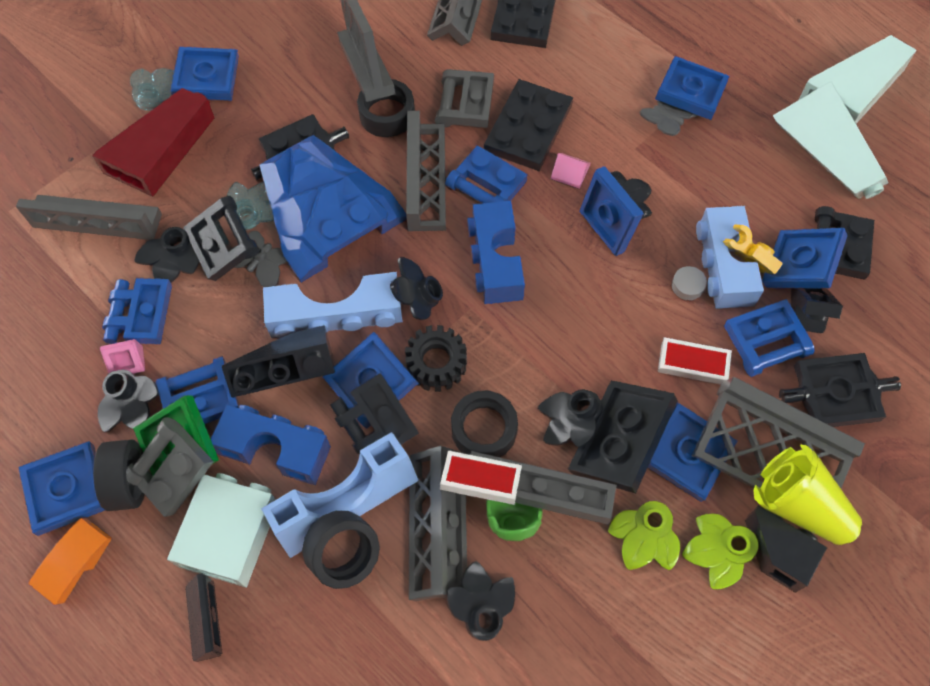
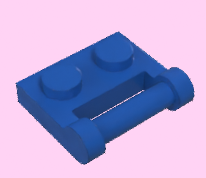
(488, 172)
(764, 327)
(209, 398)

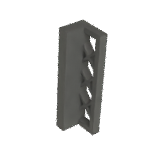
(458, 17)
(415, 169)
(91, 216)
(563, 492)
(445, 522)

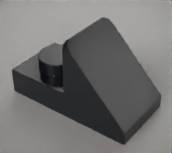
(814, 307)

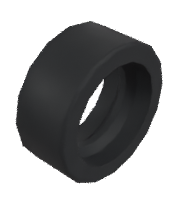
(389, 125)
(489, 400)
(111, 475)
(358, 567)

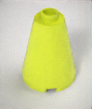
(807, 495)

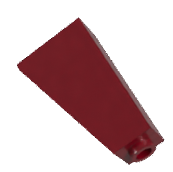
(157, 142)

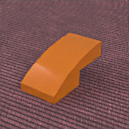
(69, 558)

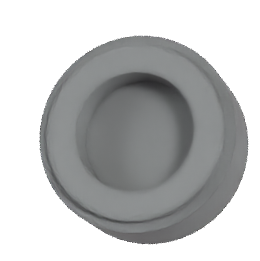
(689, 283)

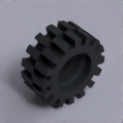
(436, 340)

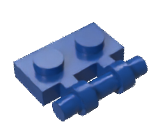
(146, 313)

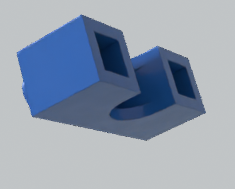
(499, 276)
(244, 431)

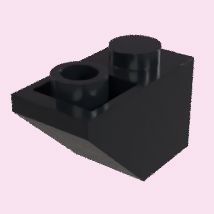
(784, 551)

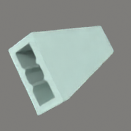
(865, 75)
(832, 138)

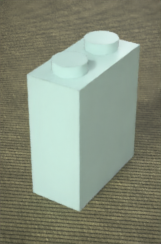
(223, 529)

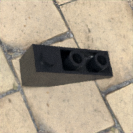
(281, 362)

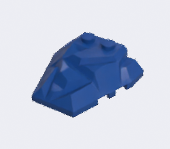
(323, 204)

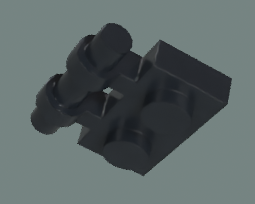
(382, 410)

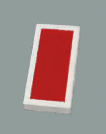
(694, 361)
(480, 477)

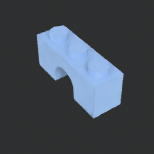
(729, 280)

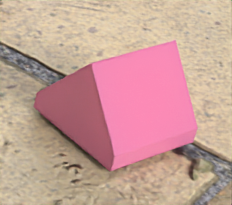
(570, 170)
(124, 356)

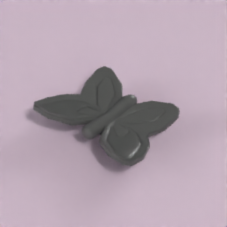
(666, 117)
(266, 261)

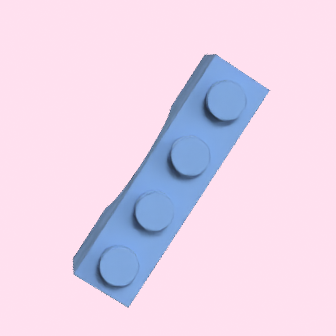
(370, 305)
(379, 475)

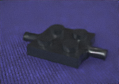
(294, 133)
(840, 390)

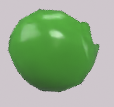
(513, 521)

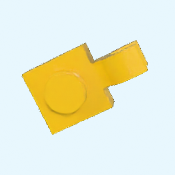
(753, 252)

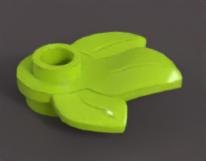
(644, 542)
(714, 550)

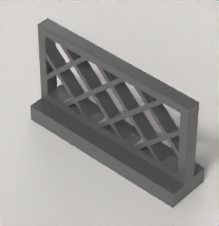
(362, 54)
(779, 417)

